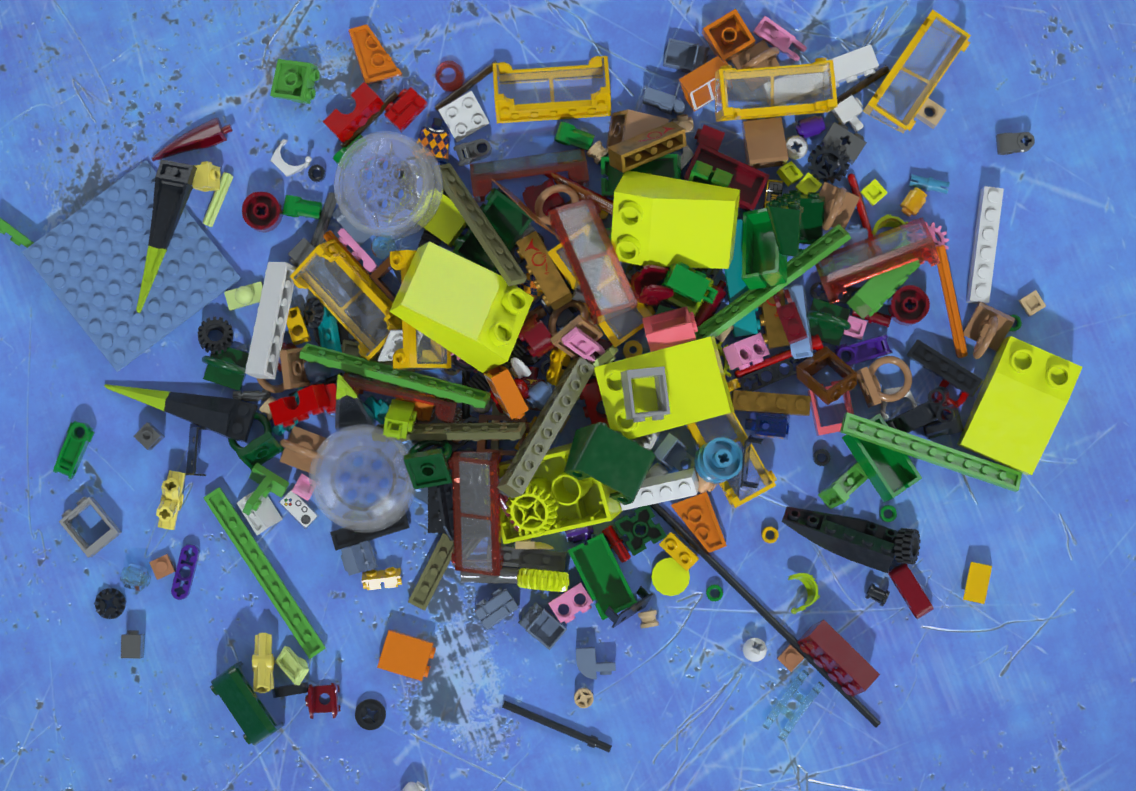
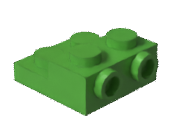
(295, 81)

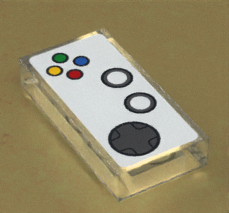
(299, 509)

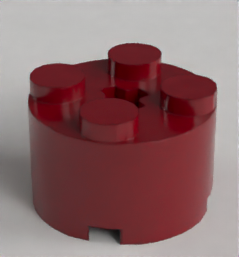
(267, 202)
(916, 297)
(536, 336)

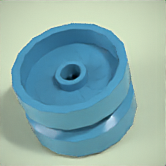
(718, 460)

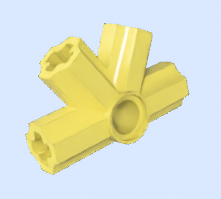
(171, 500)
(263, 663)

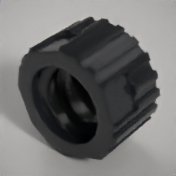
(321, 177)
(827, 460)

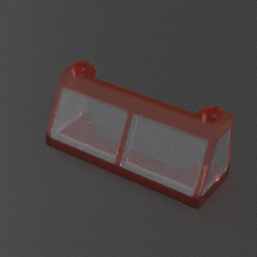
(876, 256)
(593, 260)
(476, 512)

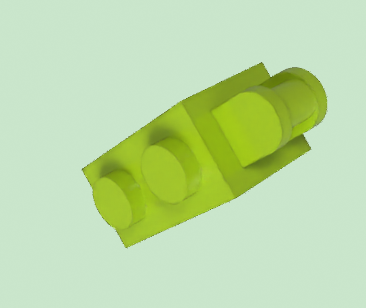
(399, 419)

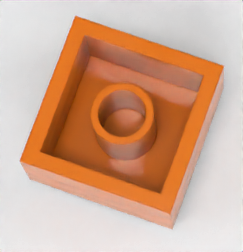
(728, 36)

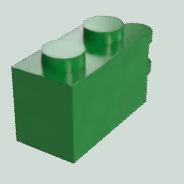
(688, 283)

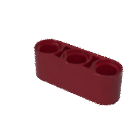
(910, 590)

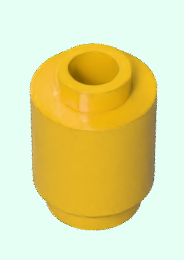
(913, 202)
(626, 352)

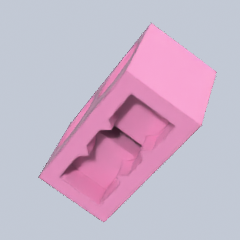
(746, 351)
(568, 599)

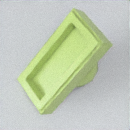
(244, 296)
(292, 665)

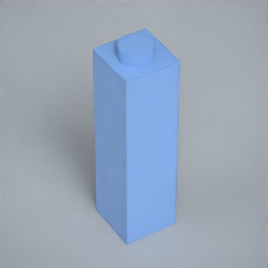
(803, 347)

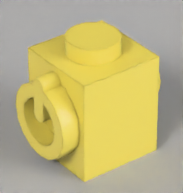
(206, 177)

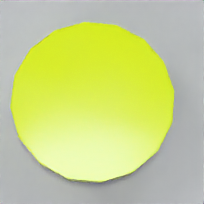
(669, 577)

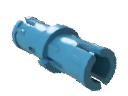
(929, 184)

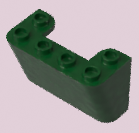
(796, 220)
(507, 221)
(610, 460)

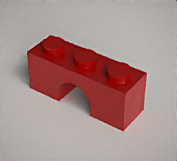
(345, 125)
(592, 396)
(312, 401)

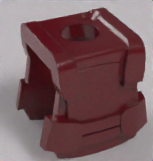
(532, 193)
(648, 280)
(314, 704)

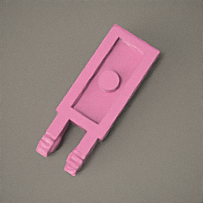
(778, 37)
(358, 252)
(582, 344)

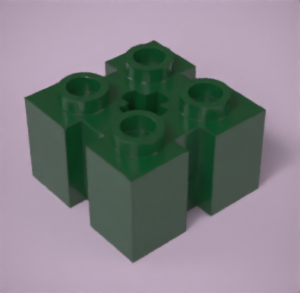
(636, 541)

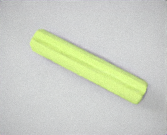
(217, 200)

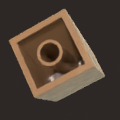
(631, 123)
(764, 142)

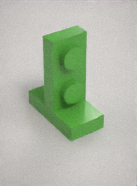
(268, 483)
(843, 487)

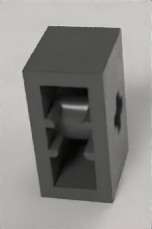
(855, 141)

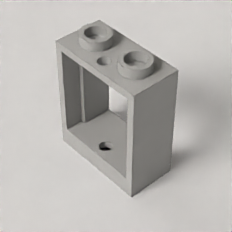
(661, 392)
(70, 514)

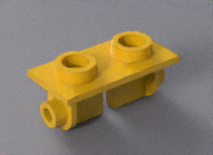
(555, 371)
(679, 551)
(390, 576)

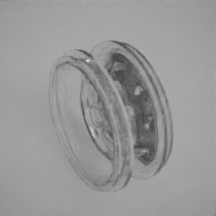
(420, 183)
(338, 455)

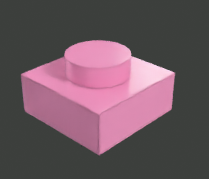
(857, 327)
(302, 487)

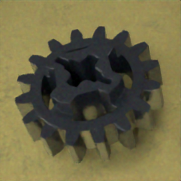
(832, 156)

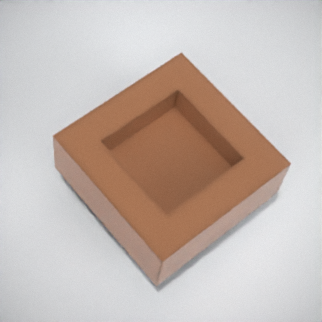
(162, 566)
(790, 658)

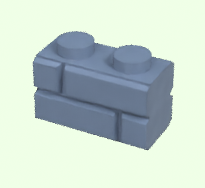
(496, 608)

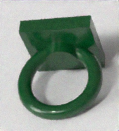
(828, 321)
(226, 368)
(259, 449)
(430, 466)

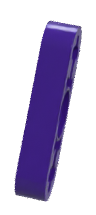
(187, 587)

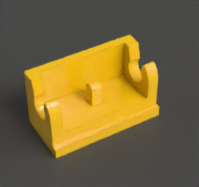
(977, 582)

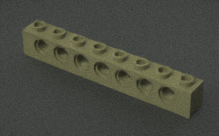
(546, 427)

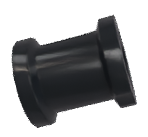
(877, 594)

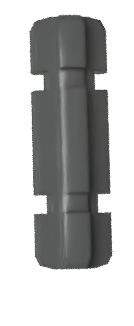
(252, 395)

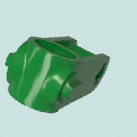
(73, 449)

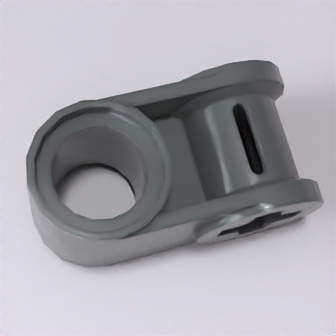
(1011, 142)
(471, 151)

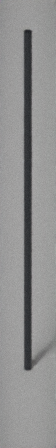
(760, 609)

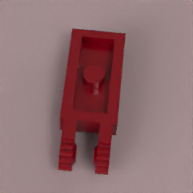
(790, 319)

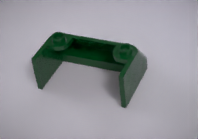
(244, 705)

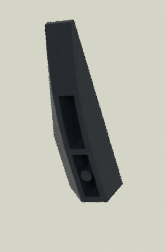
(845, 536)

